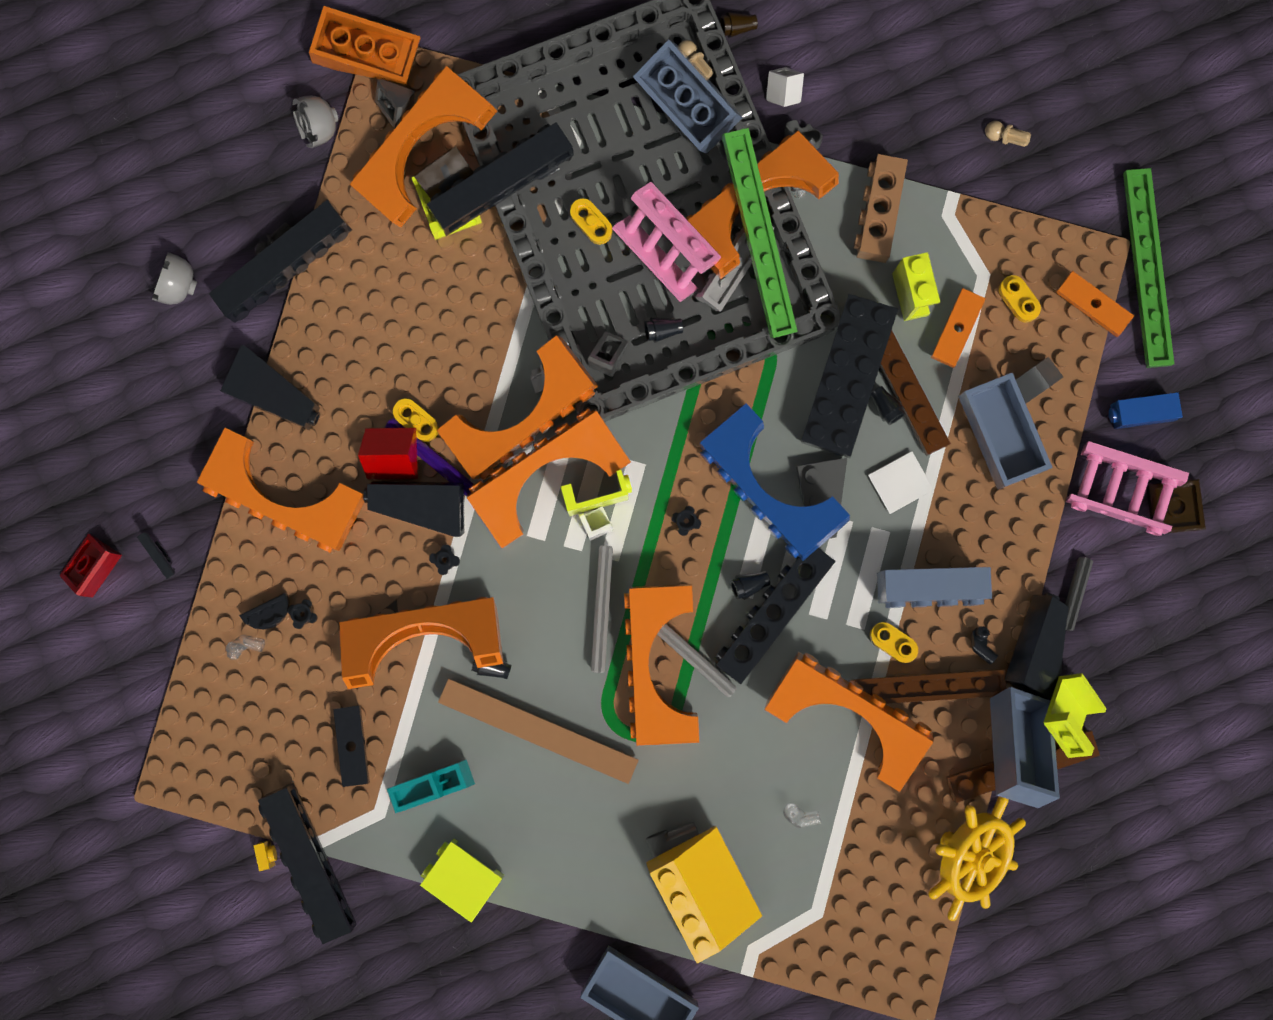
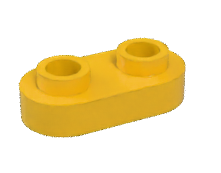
(592, 222)
(1017, 299)
(416, 420)
(894, 642)

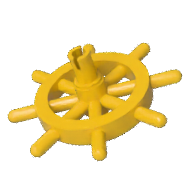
(981, 857)

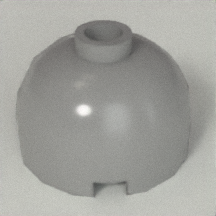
(315, 120)
(174, 281)

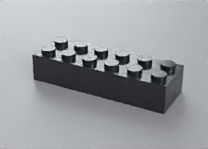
(849, 375)

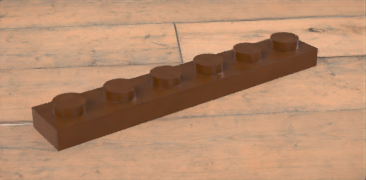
(912, 397)
(936, 686)
(982, 778)

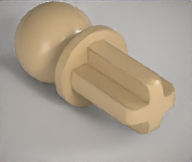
(690, 50)
(995, 131)

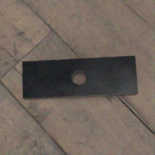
(352, 763)

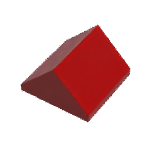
(389, 453)
(89, 566)

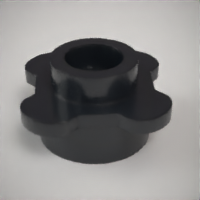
(687, 513)
(443, 567)
(306, 607)

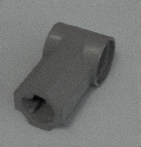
(666, 840)

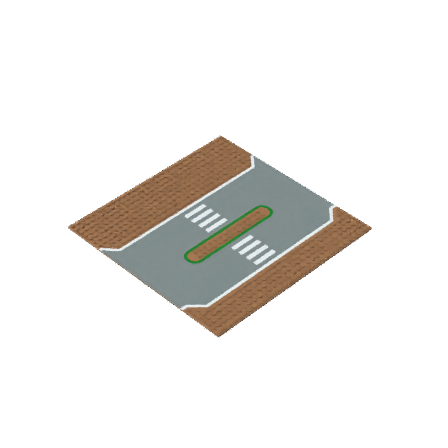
(459, 336)

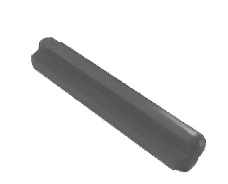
(1077, 590)

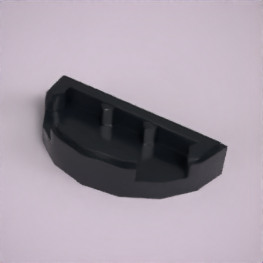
(158, 554)
(267, 614)

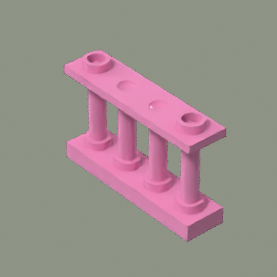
(677, 230)
(1145, 471)

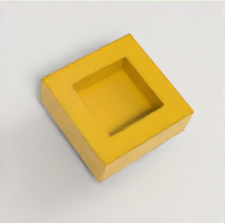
(265, 855)

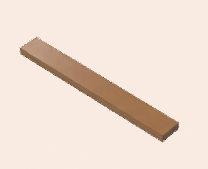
(538, 731)

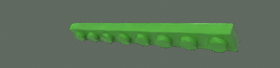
(759, 232)
(1148, 268)

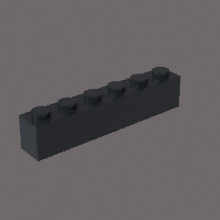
(500, 178)
(280, 262)
(307, 863)

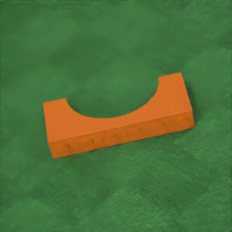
(790, 165)
(383, 175)
(563, 387)
(584, 439)
(230, 475)
(371, 638)
(812, 684)
(655, 718)

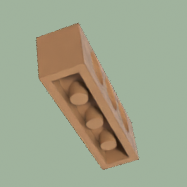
(892, 171)

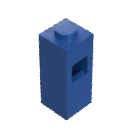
(1145, 410)

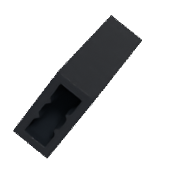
(264, 388)
(425, 504)
(1040, 647)

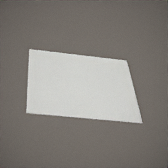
(900, 482)

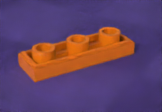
(1108, 312)
(963, 315)

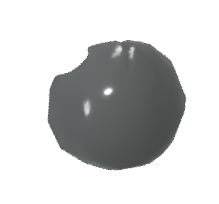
(812, 135)

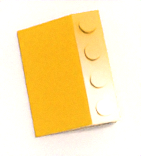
(704, 893)

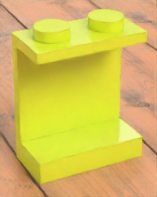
(915, 286)
(576, 508)
(1067, 712)
(460, 880)

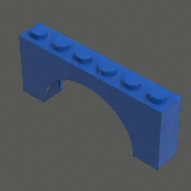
(800, 527)

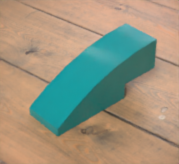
(431, 786)

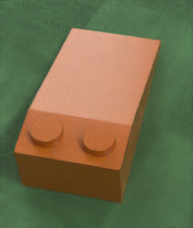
(362, 47)

